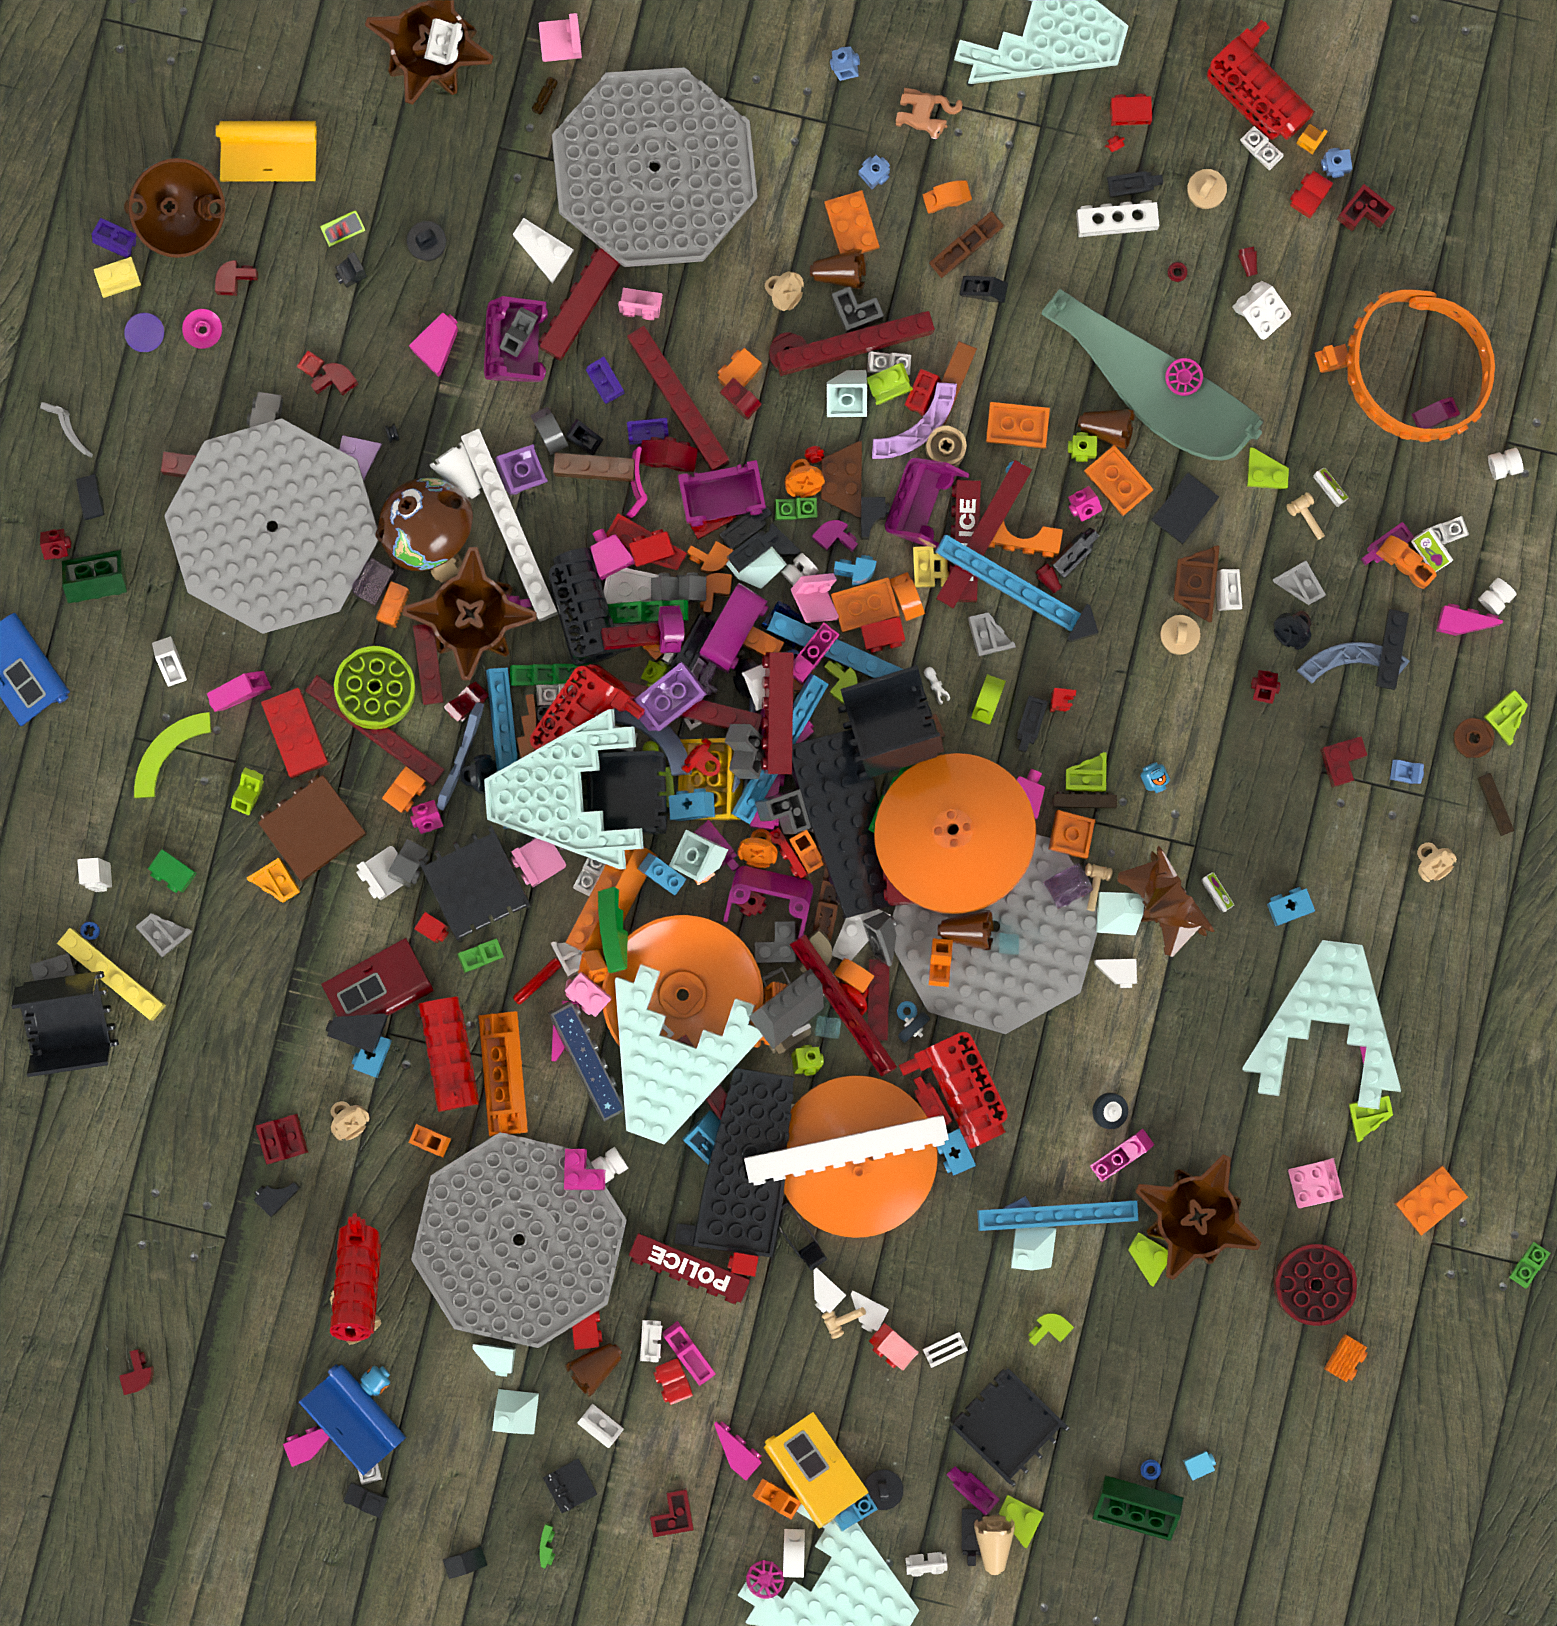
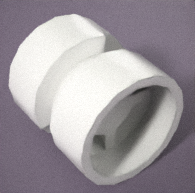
(1509, 463)
(792, 572)
(1499, 594)
(612, 1163)

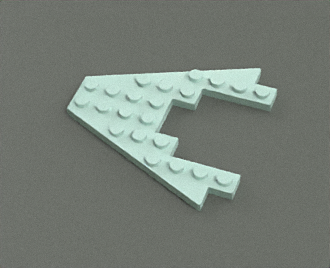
(1334, 990)

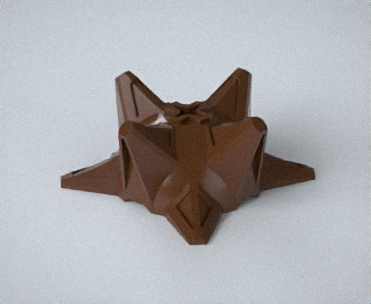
(408, 43)
(466, 594)
(1166, 901)
(1208, 1234)

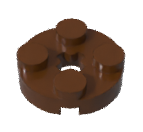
(1462, 735)

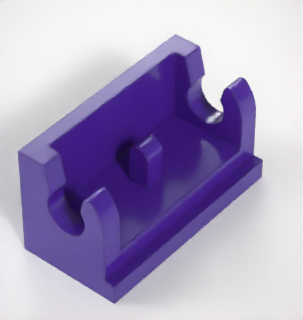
(113, 238)
(604, 380)
(646, 429)

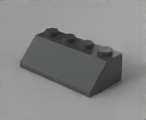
(789, 1008)

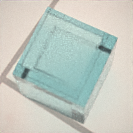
(1008, 944)
(828, 1027)

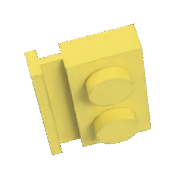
(117, 277)

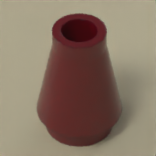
(1248, 259)
(1048, 577)

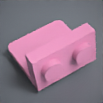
(538, 861)
(586, 994)

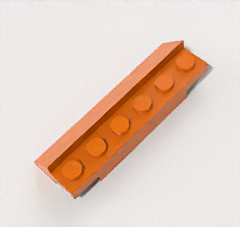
(586, 931)
(503, 1073)

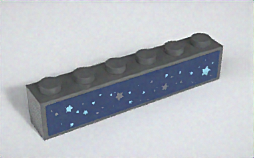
(586, 1060)

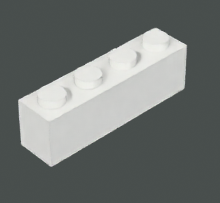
(95, 874)

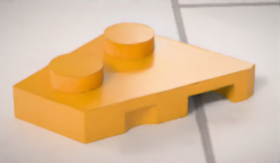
(275, 880)

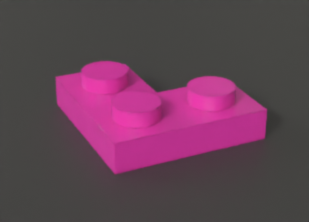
(577, 1176)

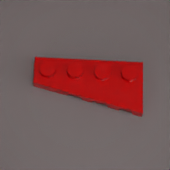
(627, 530)

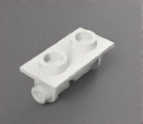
(650, 1335)
(917, 1566)

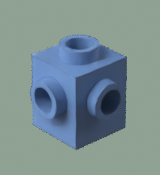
(845, 63)
(1338, 156)
(871, 177)

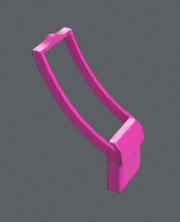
(641, 499)

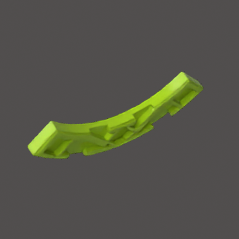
(161, 748)

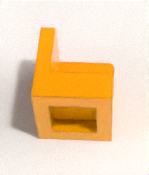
(1311, 138)

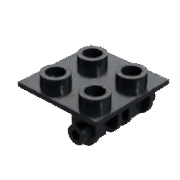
(570, 1485)

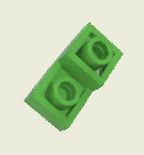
(795, 508)
(1529, 1265)
(546, 1554)

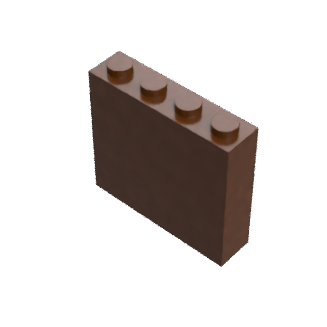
(311, 827)

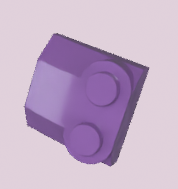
(520, 470)

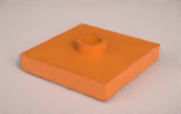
(1071, 834)

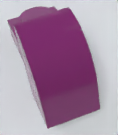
(833, 531)
(672, 629)

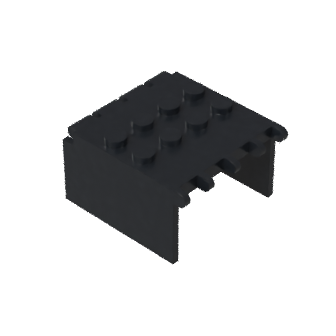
(890, 722)
(629, 791)
(475, 884)
(65, 1023)
(1007, 1425)

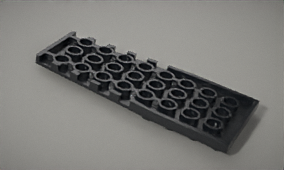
(840, 816)
(753, 1122)

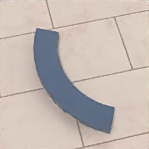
(1343, 654)
(469, 735)
(666, 739)

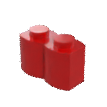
(1311, 194)
(673, 1381)

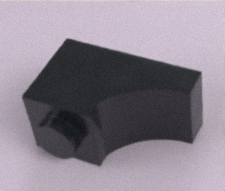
(350, 271)
(984, 288)
(872, 510)
(273, 1199)
(366, 1500)

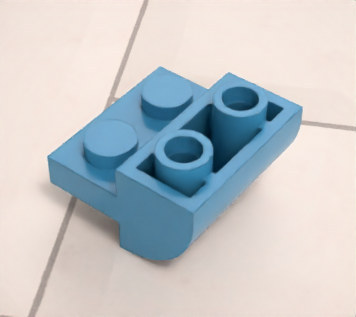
(860, 572)
(855, 1512)

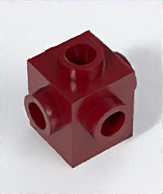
(54, 544)
(1265, 686)
(758, 907)

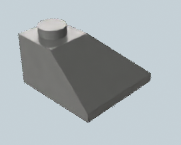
(881, 936)

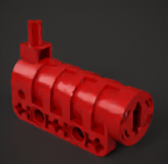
(1258, 86)
(596, 695)
(449, 1054)
(961, 1088)
(356, 1281)

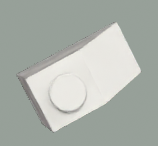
(169, 661)
(1119, 971)
(826, 1292)
(874, 1312)

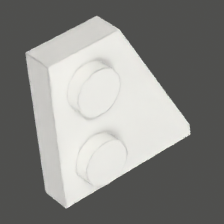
(568, 957)

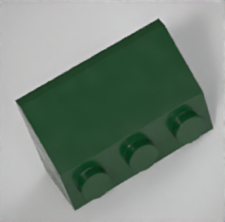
(94, 576)

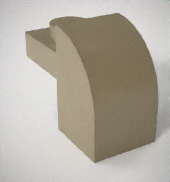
(821, 944)

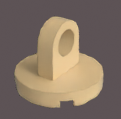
(1207, 188)
(786, 290)
(1180, 634)
(1436, 864)
(349, 1121)

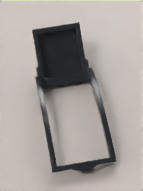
(812, 1253)

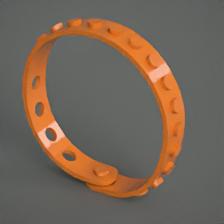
(1422, 301)

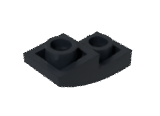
(90, 497)

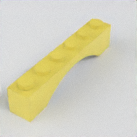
(114, 977)

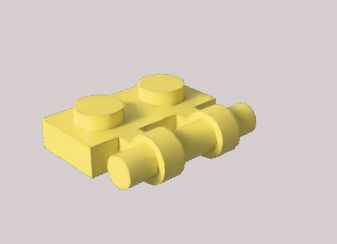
(924, 567)

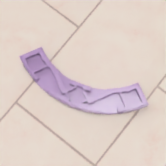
(920, 432)

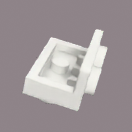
(443, 41)

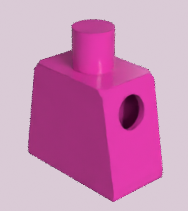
(609, 554)
(1033, 790)

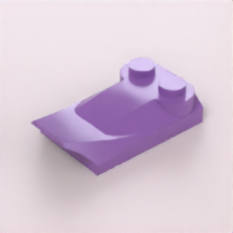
(670, 697)

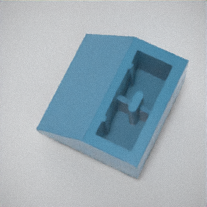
(703, 1135)

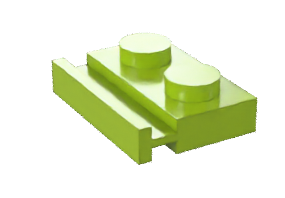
(889, 383)

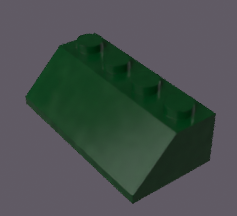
(1138, 1508)

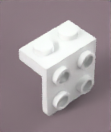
(1262, 309)
(376, 873)

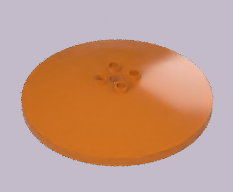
(960, 869)
(693, 957)
(866, 1195)

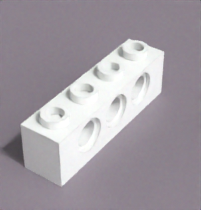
(1088, 227)

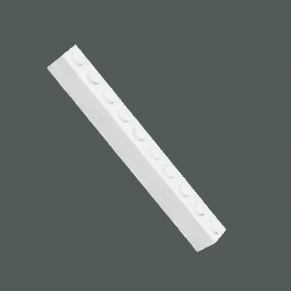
(509, 525)
(845, 1149)

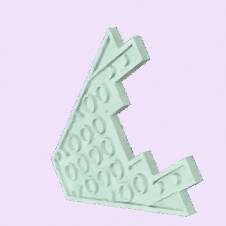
(1055, 40)
(545, 795)
(666, 1077)
(851, 1591)

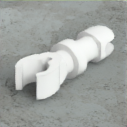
(936, 685)

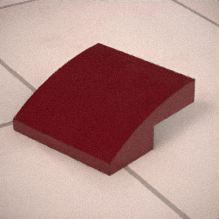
(281, 1139)

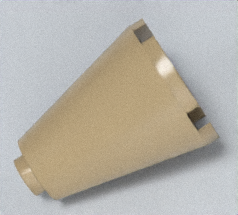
(994, 1541)

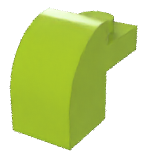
(845, 679)
(988, 699)
(247, 791)
(1051, 1323)

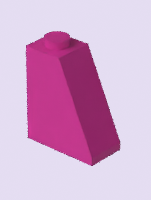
(436, 342)
(238, 690)

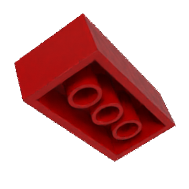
(295, 733)

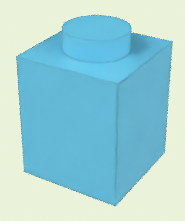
(1199, 1464)

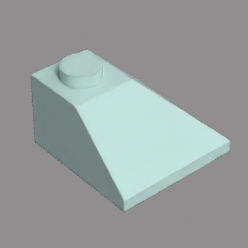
(847, 394)
(761, 570)
(697, 856)
(1119, 913)
(1033, 1248)
(496, 1357)
(515, 1412)

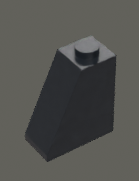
(358, 1030)

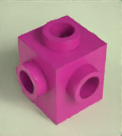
(1084, 504)
(426, 817)

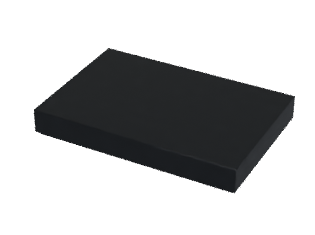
(1185, 508)

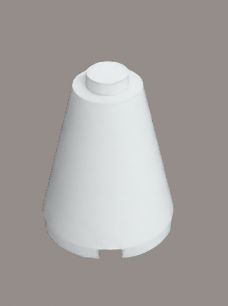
(458, 469)

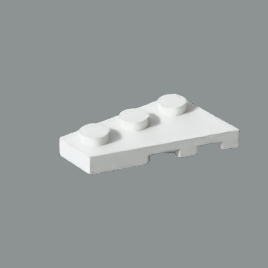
(543, 248)
(852, 936)

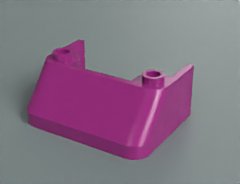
(917, 498)
(733, 628)
(753, 879)

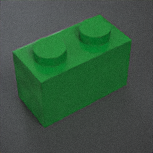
(171, 871)

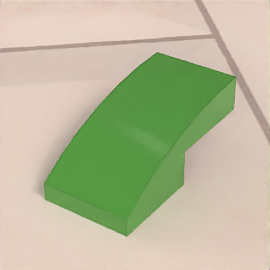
(480, 955)

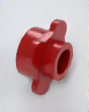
(1115, 143)
(814, 454)

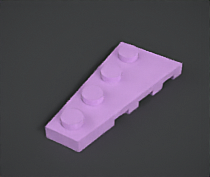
(361, 450)

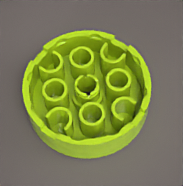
(376, 708)

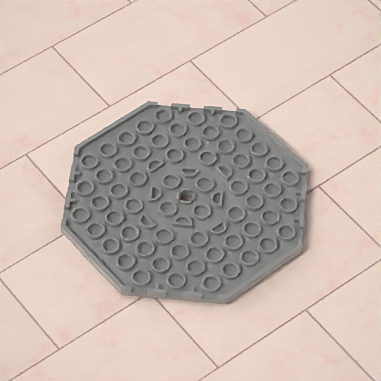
(645, 214)
(224, 515)
(997, 988)
(505, 1288)

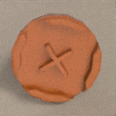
(803, 479)
(758, 851)

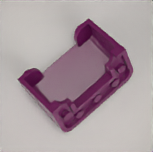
(500, 364)
(722, 493)

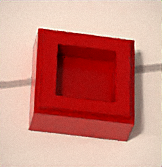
(310, 364)

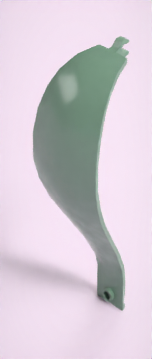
(1203, 423)

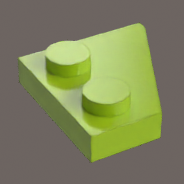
(1265, 471)
(1507, 715)
(1088, 775)
(1369, 1119)
(1149, 1257)
(1024, 1516)

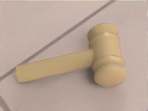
(1300, 505)
(1097, 873)
(834, 1323)

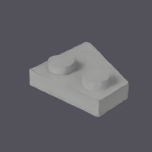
(1301, 583)
(987, 635)
(162, 934)

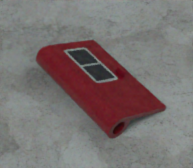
(389, 986)

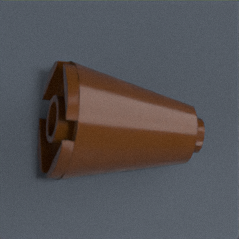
(841, 269)
(1109, 426)
(969, 929)
(594, 1367)

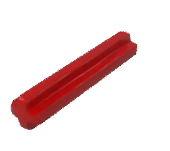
(537, 981)

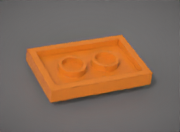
(851, 223)
(1017, 425)
(1118, 480)
(865, 604)
(1431, 1200)

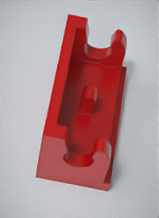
(923, 392)
(1060, 699)

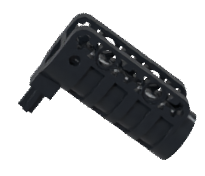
(586, 605)

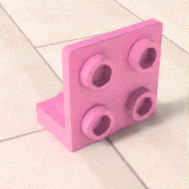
(560, 39)
(640, 303)
(814, 599)
(1315, 1183)

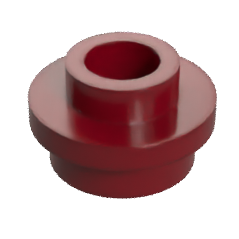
(1180, 266)

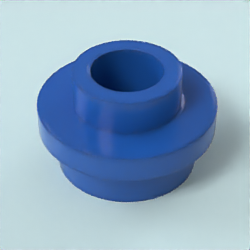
(1157, 1469)

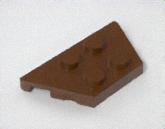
(843, 479)
(1197, 582)

